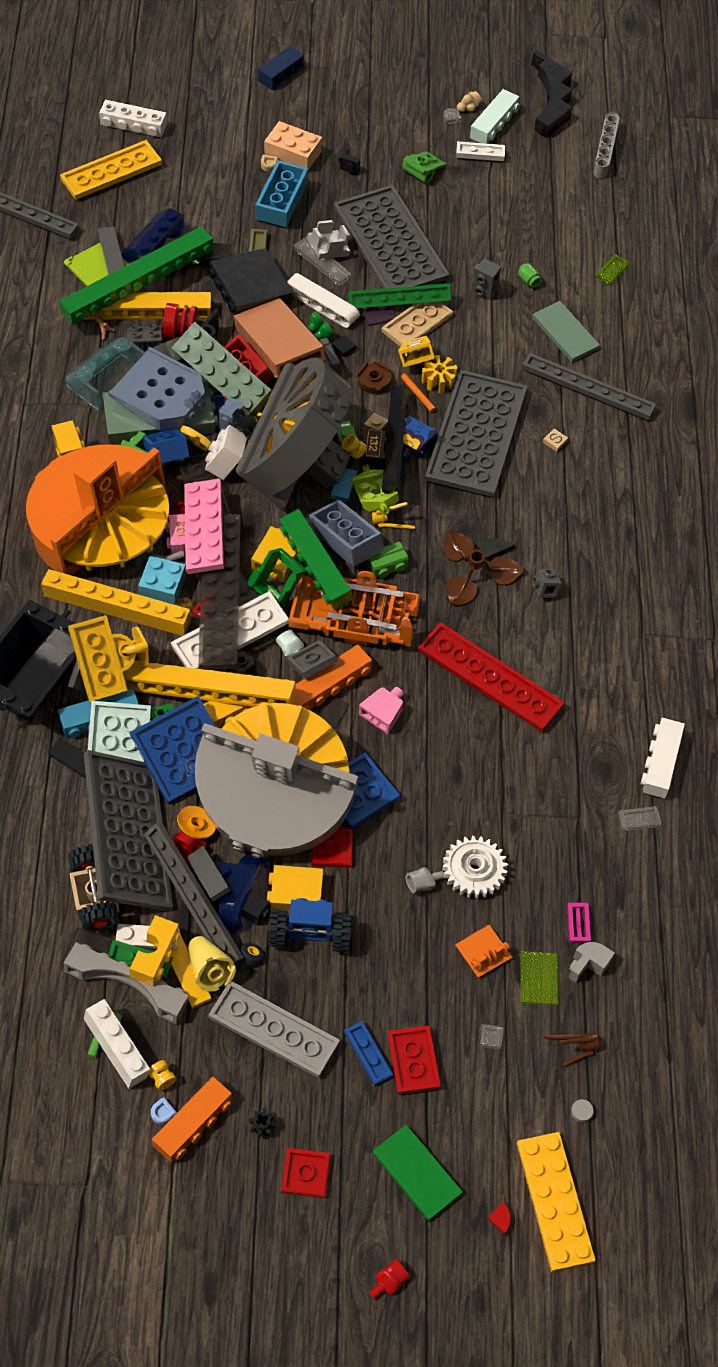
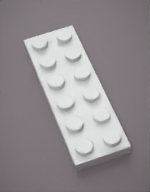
(255, 621)

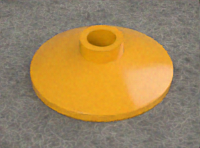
(195, 822)

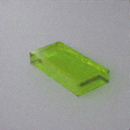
(612, 269)

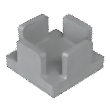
(329, 242)

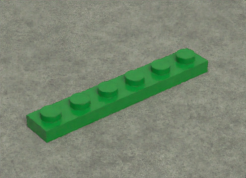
(400, 295)

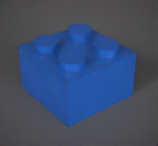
(170, 444)

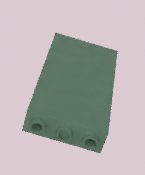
(125, 424)

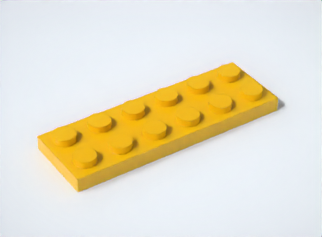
(110, 169)
(555, 1202)

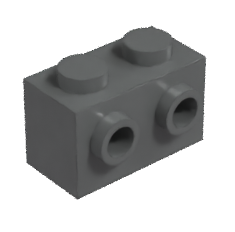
(486, 279)

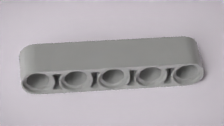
(606, 145)

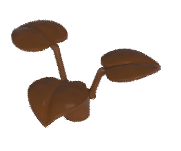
(460, 546)

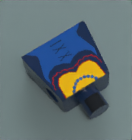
(417, 438)

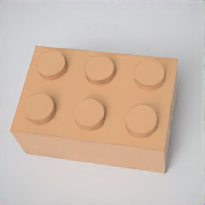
(293, 145)

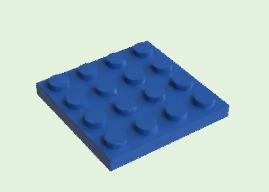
(171, 746)

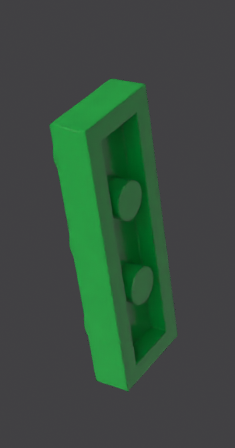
(126, 953)

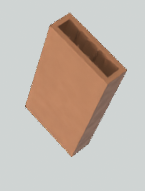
(278, 336)

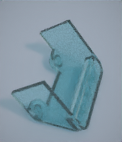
(80, 376)

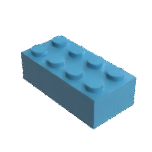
(281, 193)

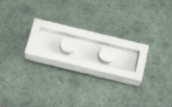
(480, 151)
(137, 936)

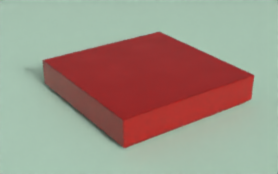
(335, 850)
(305, 1173)

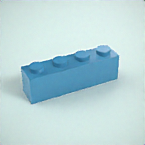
(76, 718)

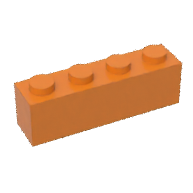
(192, 1120)

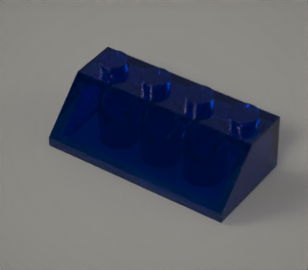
(152, 237)

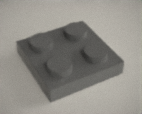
(312, 659)

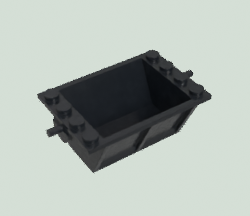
(33, 657)

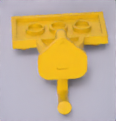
(101, 656)

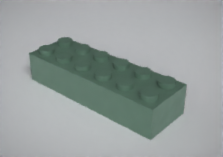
(222, 369)

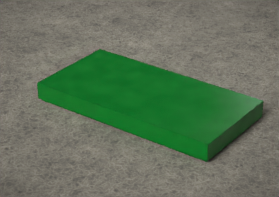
(417, 1172)

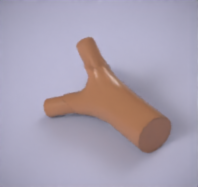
(103, 326)

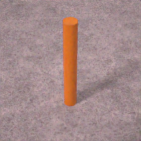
(418, 392)

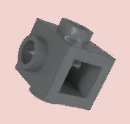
(546, 583)

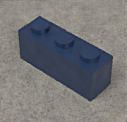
(280, 67)

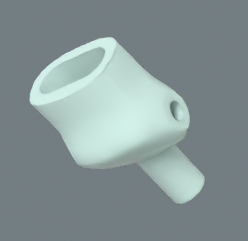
(289, 643)

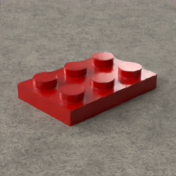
(413, 1060)

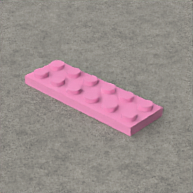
(204, 526)

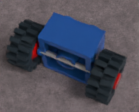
(309, 922)

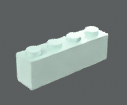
(494, 117)

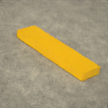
(183, 969)

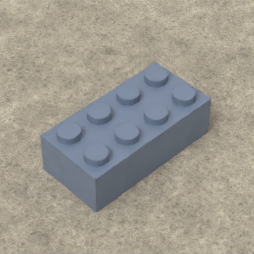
(346, 532)

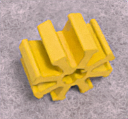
(439, 374)

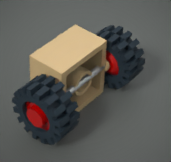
(93, 913)

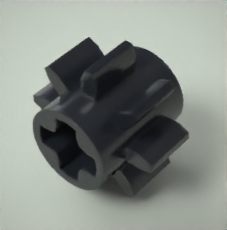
(259, 1128)

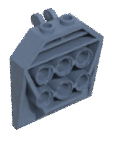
(161, 391)

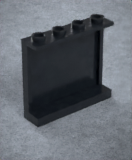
(249, 280)

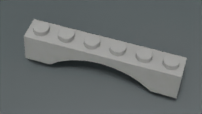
(88, 964)

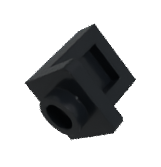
(349, 163)

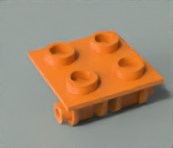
(484, 951)

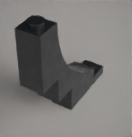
(556, 81)

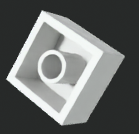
(225, 452)

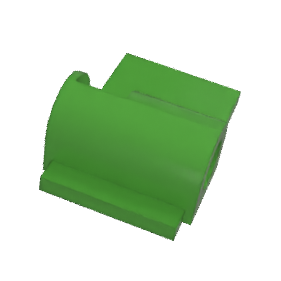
(422, 165)

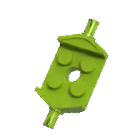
(370, 483)

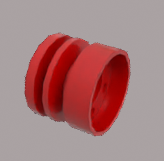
(176, 321)

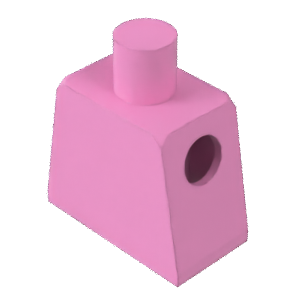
(382, 708)

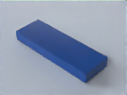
(368, 1053)

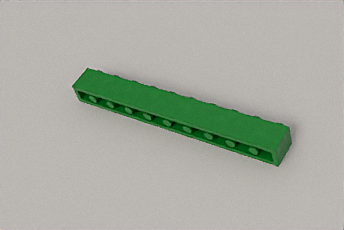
(136, 275)

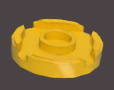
(195, 437)

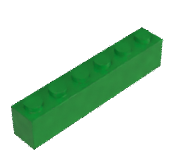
(316, 559)

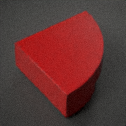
(500, 1218)

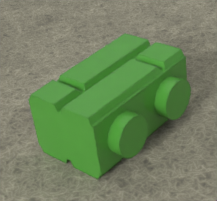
(387, 561)

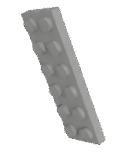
(274, 1029)

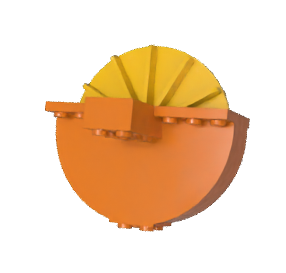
(97, 507)

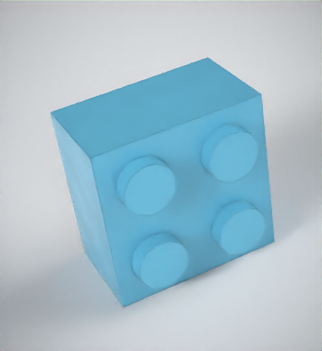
(162, 580)

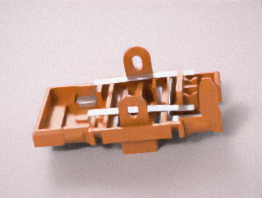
(395, 607)

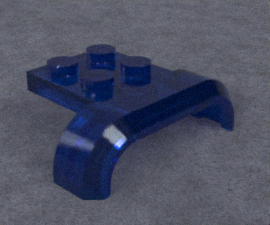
(239, 880)

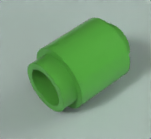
(529, 275)

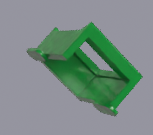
(259, 578)

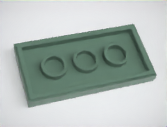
(565, 331)

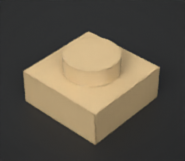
(376, 422)

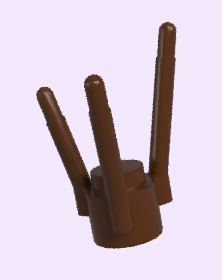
(586, 1042)

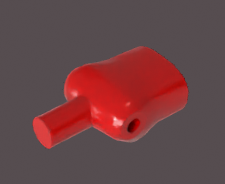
(390, 1279)

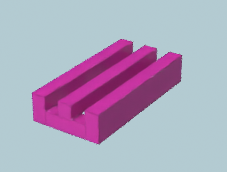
(579, 939)

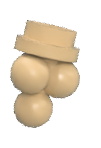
(469, 102)

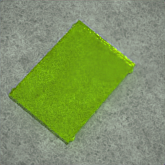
(538, 978)

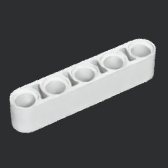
(323, 301)

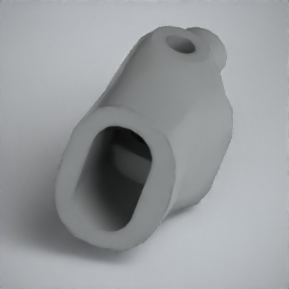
(422, 879)

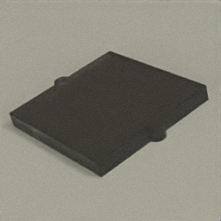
(331, 710)

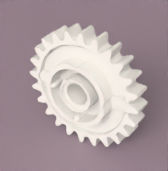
(470, 880)

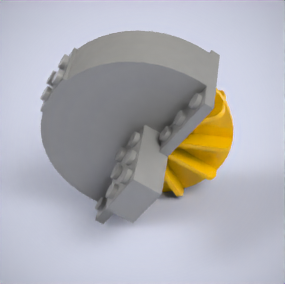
(274, 779)

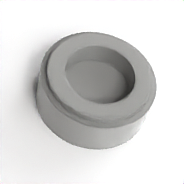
(582, 1111)

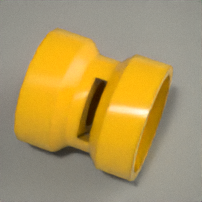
(353, 446)
(162, 1075)

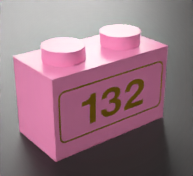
(176, 528)

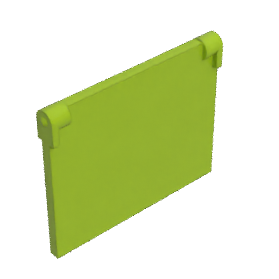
(89, 265)

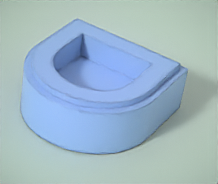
(162, 1112)

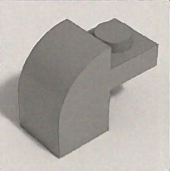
(590, 955)

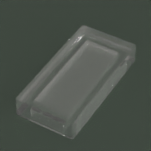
(639, 818)

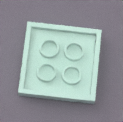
(111, 728)

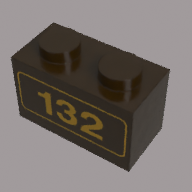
(375, 444)

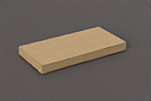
(417, 321)

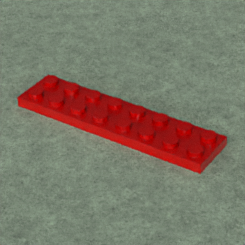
(491, 677)

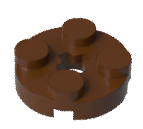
(370, 384)

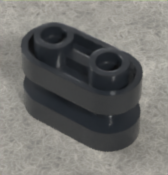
(244, 422)

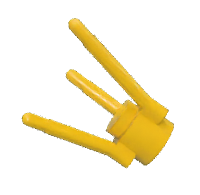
(379, 518)

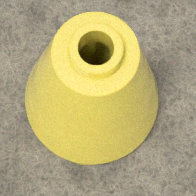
(210, 964)

